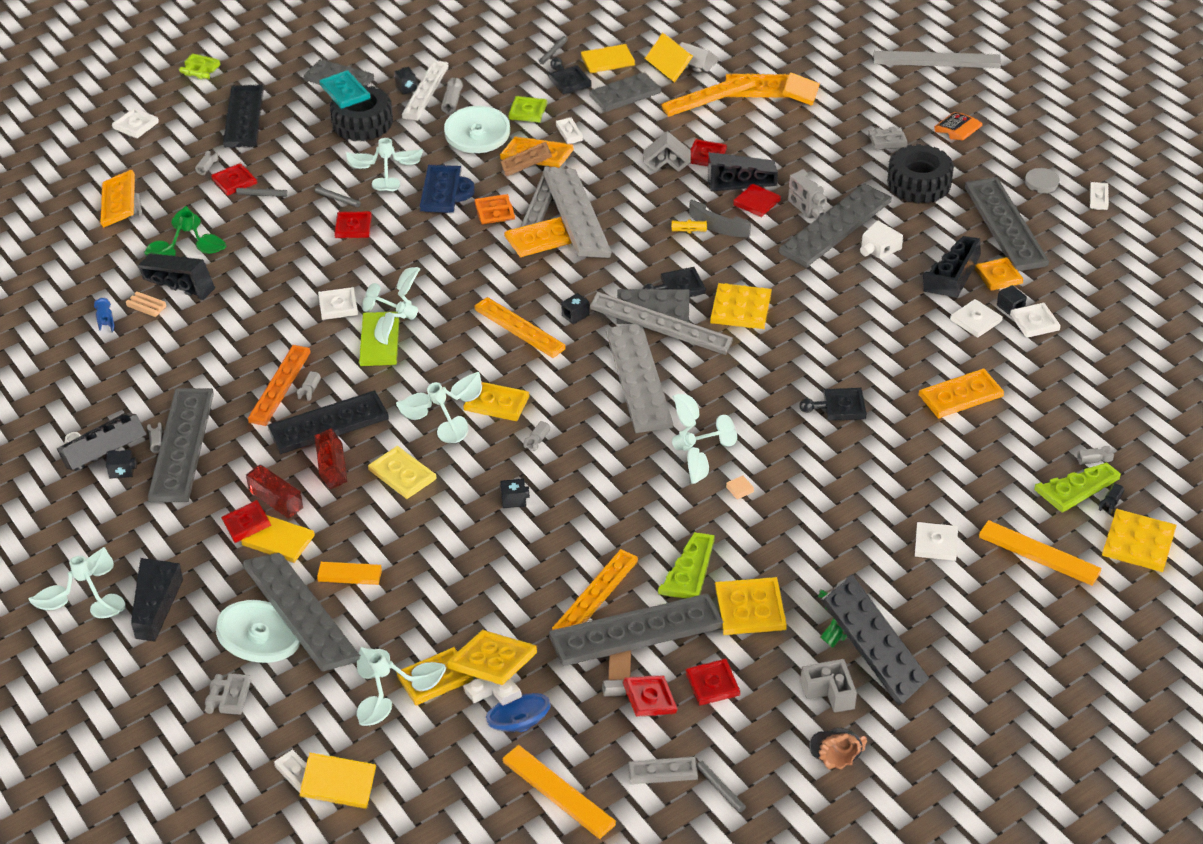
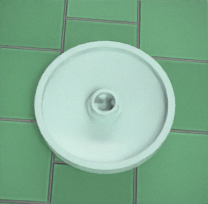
(477, 129)
(255, 632)

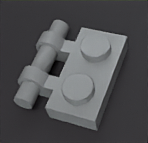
(887, 138)
(234, 693)

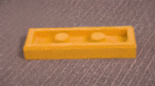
(349, 573)

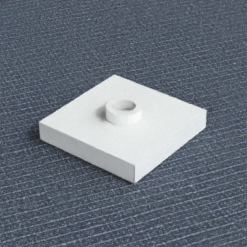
(135, 123)
(338, 303)
(976, 318)
(1035, 320)
(936, 541)

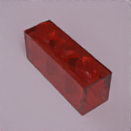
(331, 458)
(274, 491)

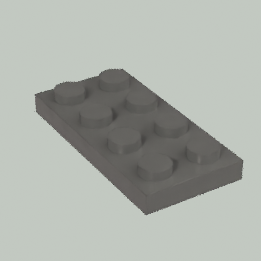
(324, 69)
(625, 92)
(668, 302)

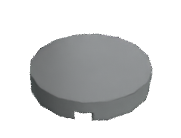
(1042, 180)

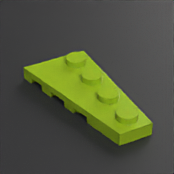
(1077, 486)
(690, 569)

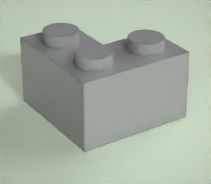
(667, 150)
(830, 680)

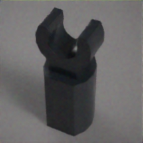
(1112, 498)

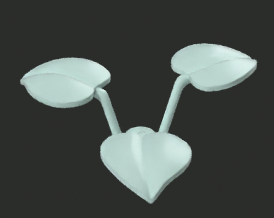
(385, 150)
(404, 308)
(417, 406)
(687, 412)
(82, 569)
(377, 664)

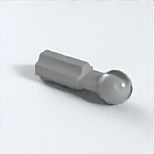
(451, 95)

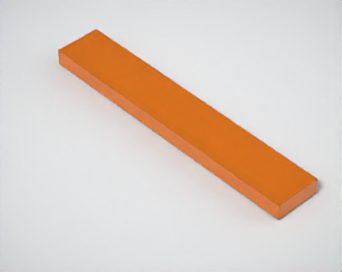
(279, 385)

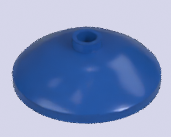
(519, 714)

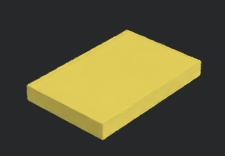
(402, 472)

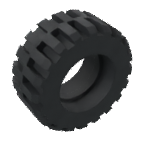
(364, 119)
(920, 173)

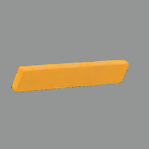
(708, 94)
(520, 327)
(1040, 552)
(598, 590)
(559, 792)

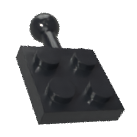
(568, 79)
(681, 280)
(839, 404)

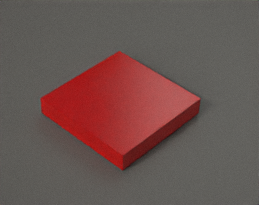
(700, 151)
(233, 178)
(757, 200)
(353, 224)
(246, 521)
(713, 682)
(649, 695)

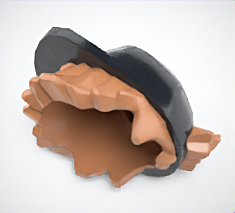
(837, 747)

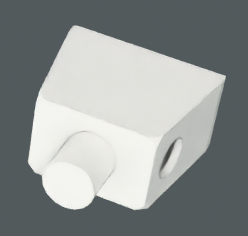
(881, 241)

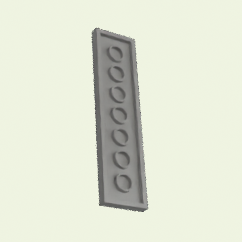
(577, 212)
(639, 378)

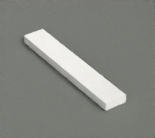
(425, 90)

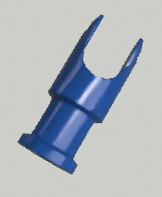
(104, 314)

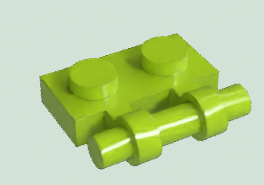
(199, 65)

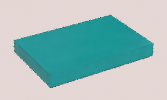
(344, 89)

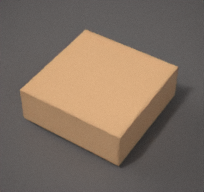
(740, 487)

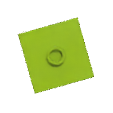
(527, 109)

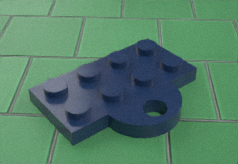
(444, 188)

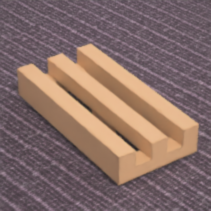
(147, 304)

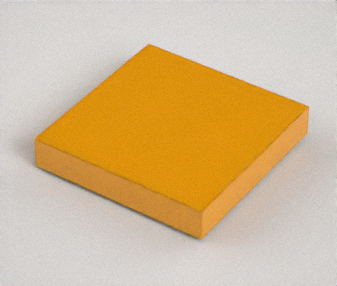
(801, 89)
(998, 274)

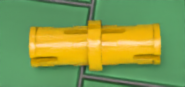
(689, 226)

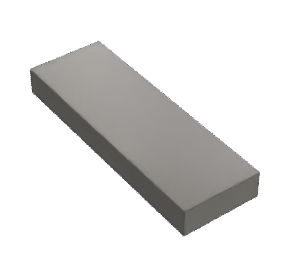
(662, 770)

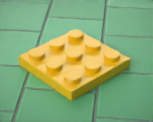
(741, 306)
(1139, 540)
(750, 606)
(492, 657)

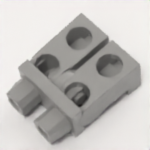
(807, 195)

